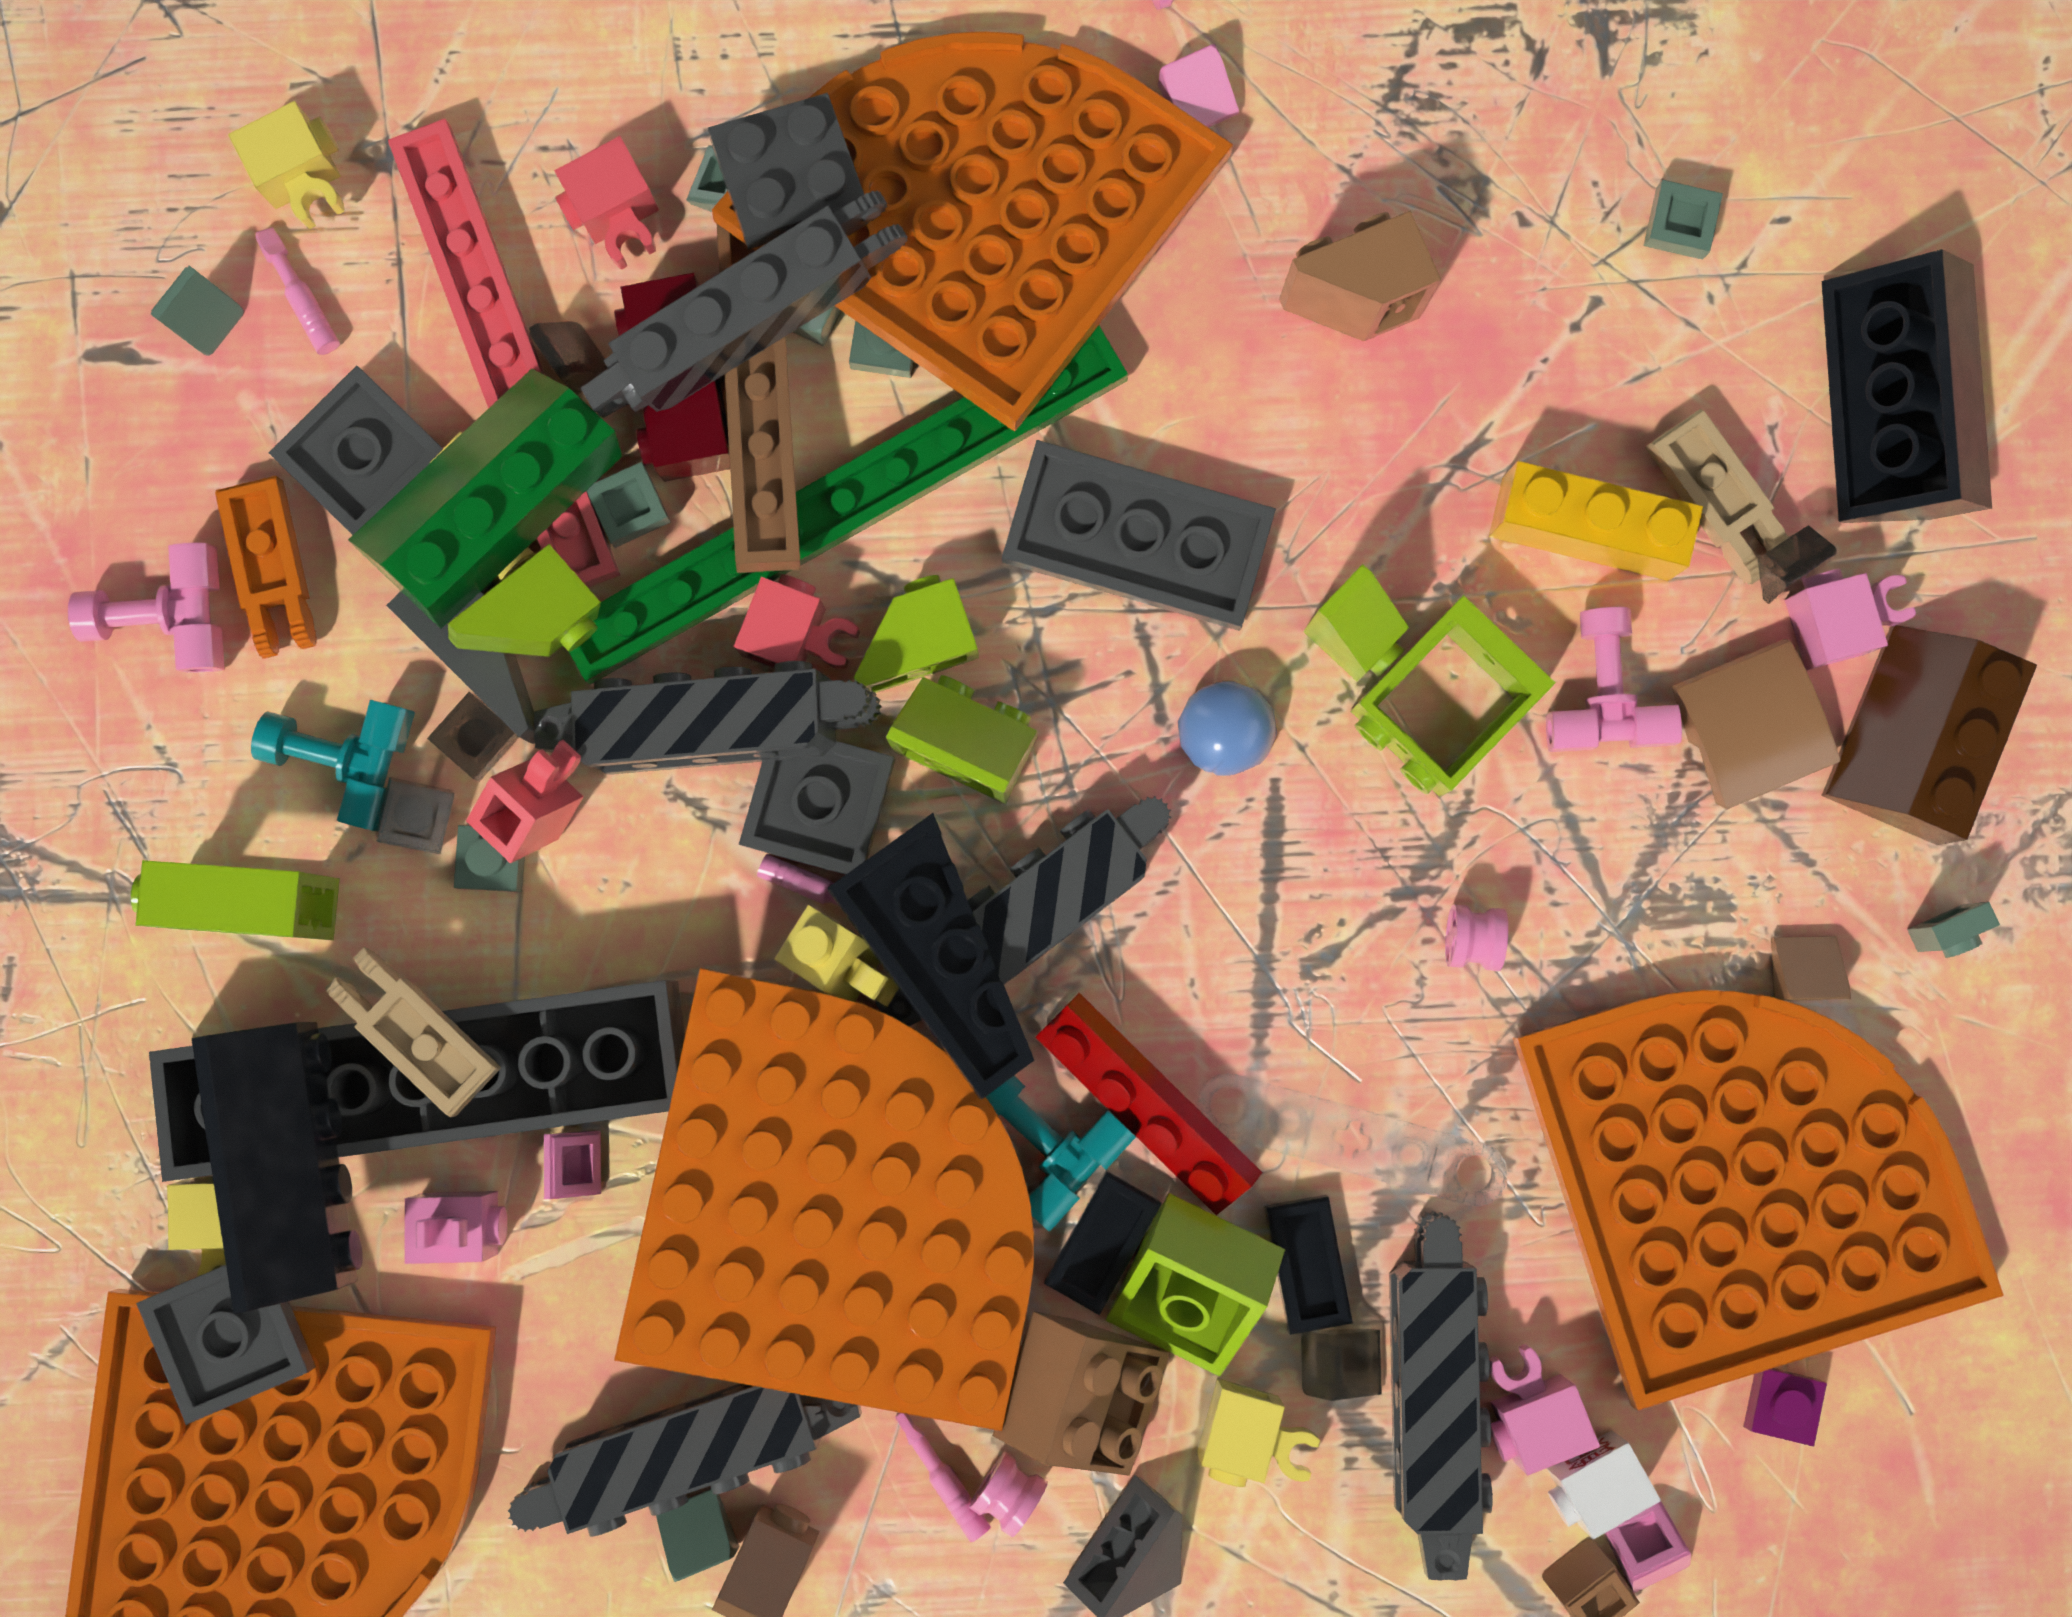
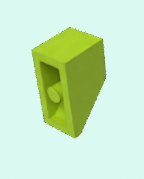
(530, 611)
(1359, 626)
(918, 636)

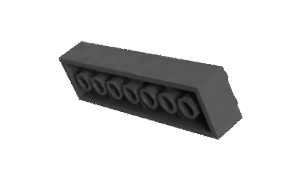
(558, 1059)

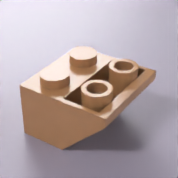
(1363, 280)
(1081, 1395)

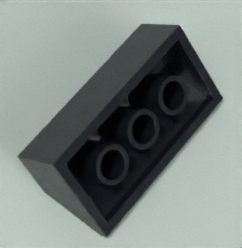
(1907, 391)
(276, 1163)

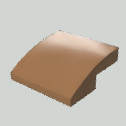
(1756, 723)

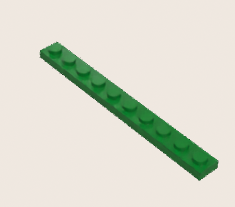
(834, 511)

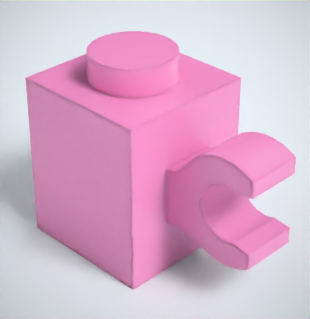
(1842, 616)
(453, 1227)
(1540, 1418)

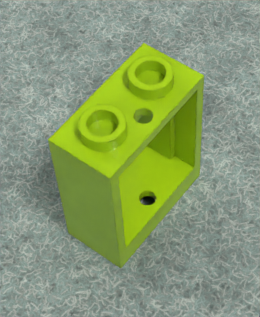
(1495, 655)
(235, 900)

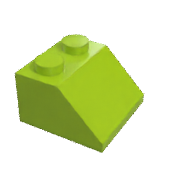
(963, 738)
(1196, 1285)

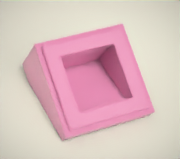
(1199, 86)
(1648, 1548)

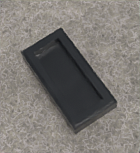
(1102, 1242)
(1311, 1266)

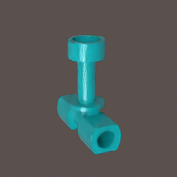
(359, 762)
(1067, 1159)

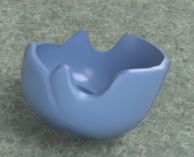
(1227, 728)

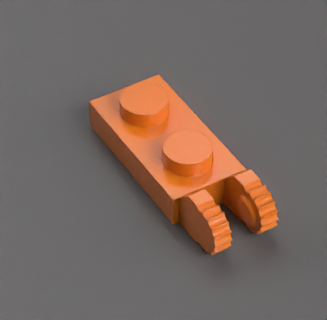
(266, 561)

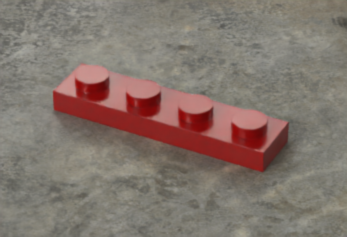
(1149, 1104)

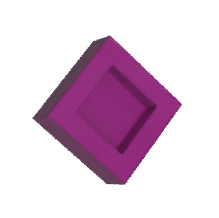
(1785, 1406)

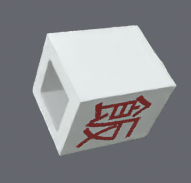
(1601, 1487)

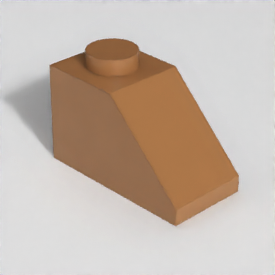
(767, 1564)

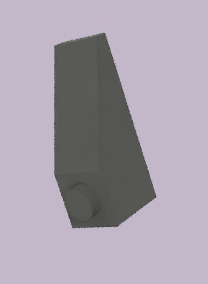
(490, 675)

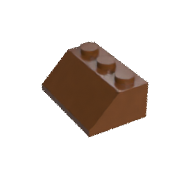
(1929, 732)

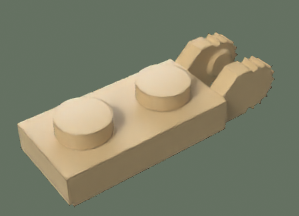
(1711, 475)
(416, 1036)

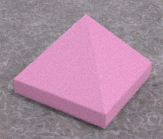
(572, 1164)

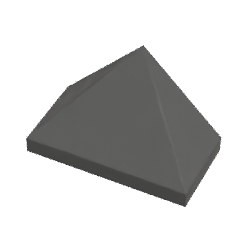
(1131, 1554)

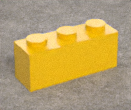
(1595, 521)

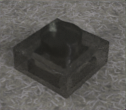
(473, 737)
(414, 815)

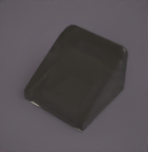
(569, 352)
(1792, 562)
(1341, 1363)

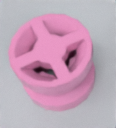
(1476, 937)
(1008, 1494)

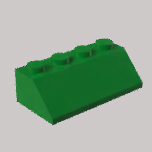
(488, 495)

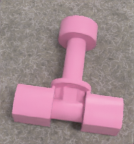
(178, 609)
(1611, 713)

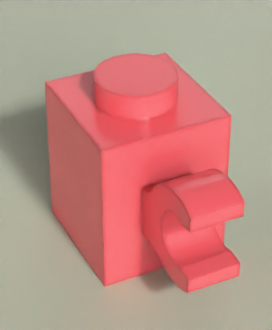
(607, 198)
(786, 625)
(528, 803)

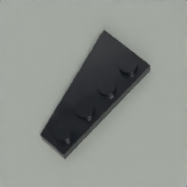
(928, 941)

